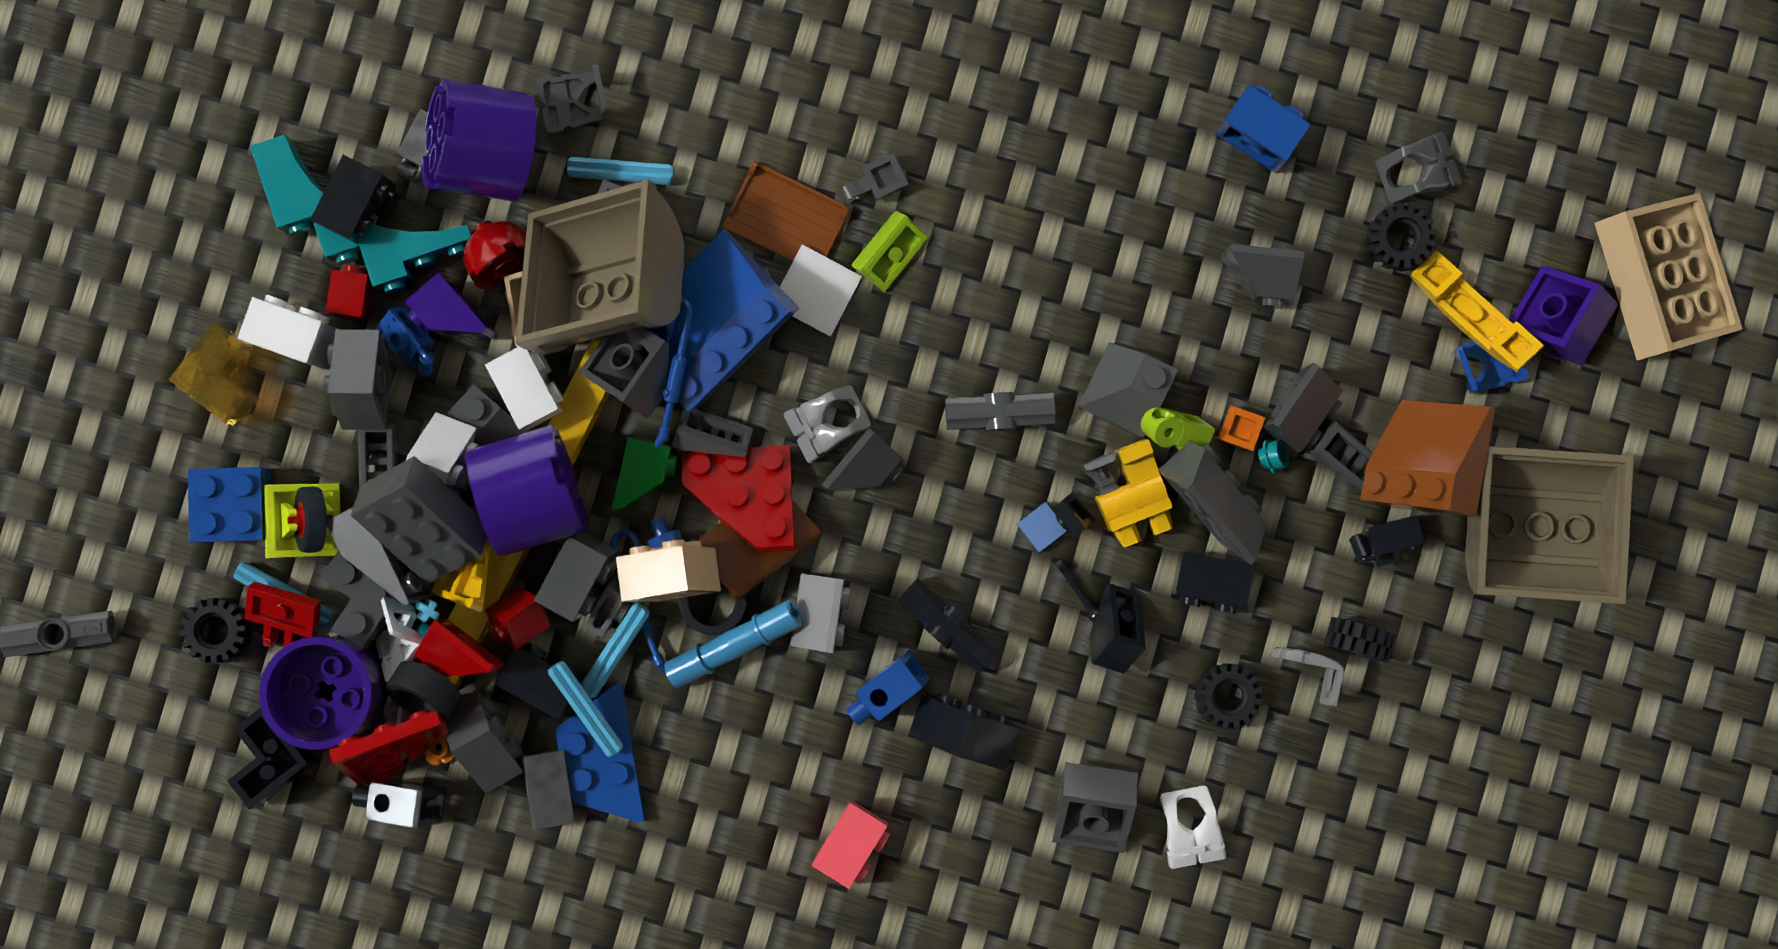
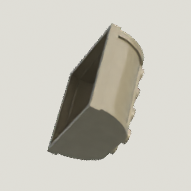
(599, 268)
(1551, 526)

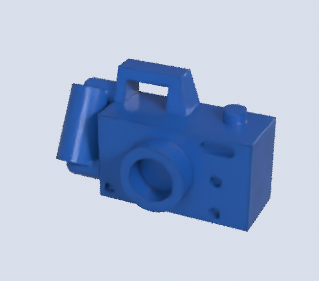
(407, 340)

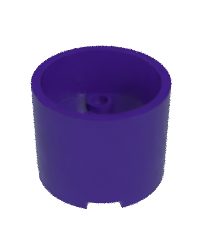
(479, 140)
(525, 490)
(295, 687)

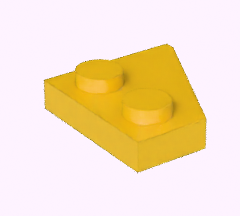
(466, 583)

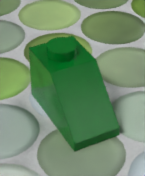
(643, 471)

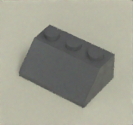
(1216, 499)

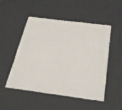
(819, 289)

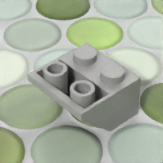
(820, 607)

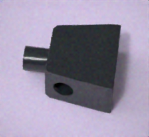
(401, 802)

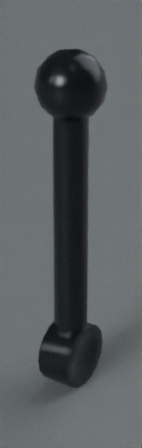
(1064, 570)

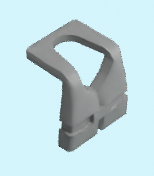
(814, 432)
(1328, 695)

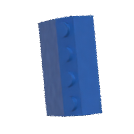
(732, 316)

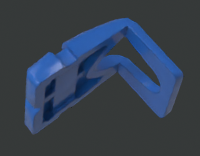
(1494, 372)

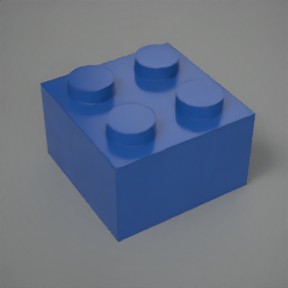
(1263, 128)
(227, 504)

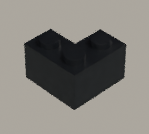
(352, 198)
(964, 731)
(275, 762)

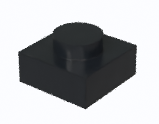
(1072, 514)

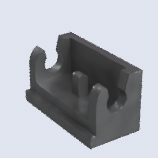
(547, 789)

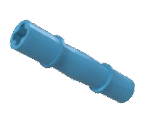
(733, 644)

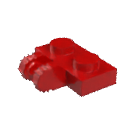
(282, 611)

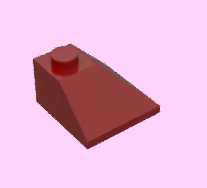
(455, 652)

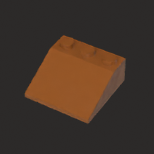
(1430, 458)

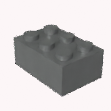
(420, 520)

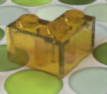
(209, 371)

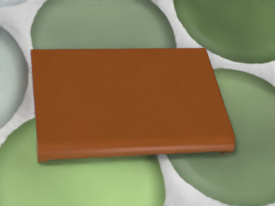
(784, 214)

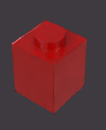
(350, 293)
(516, 618)

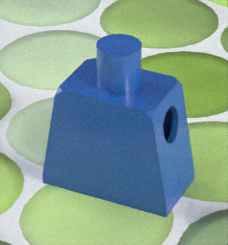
(898, 680)

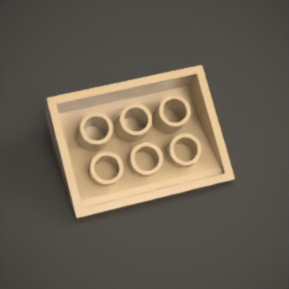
(1668, 275)

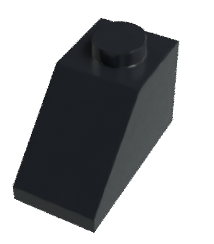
(1118, 629)

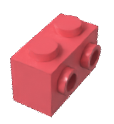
(850, 845)

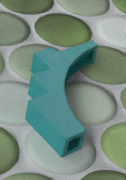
(385, 251)

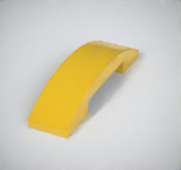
(1474, 314)

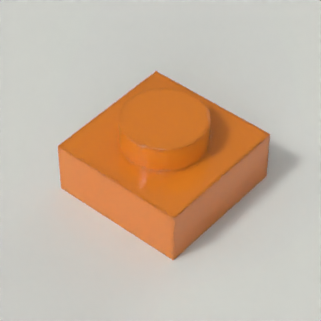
(1241, 428)

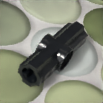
(948, 625)

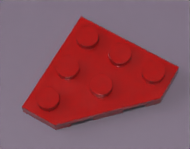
(746, 493)
(382, 753)

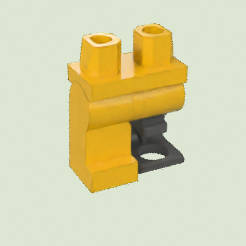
(1139, 499)

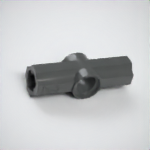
(1000, 411)
(77, 629)

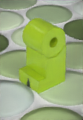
(1175, 428)

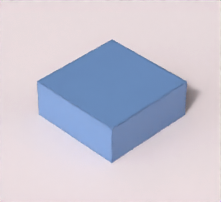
(1041, 527)

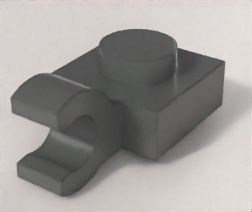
(880, 178)

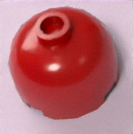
(494, 252)

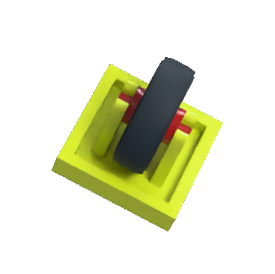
(298, 519)

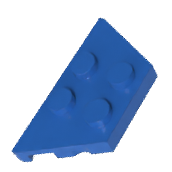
(601, 780)

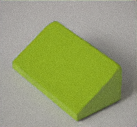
(890, 250)

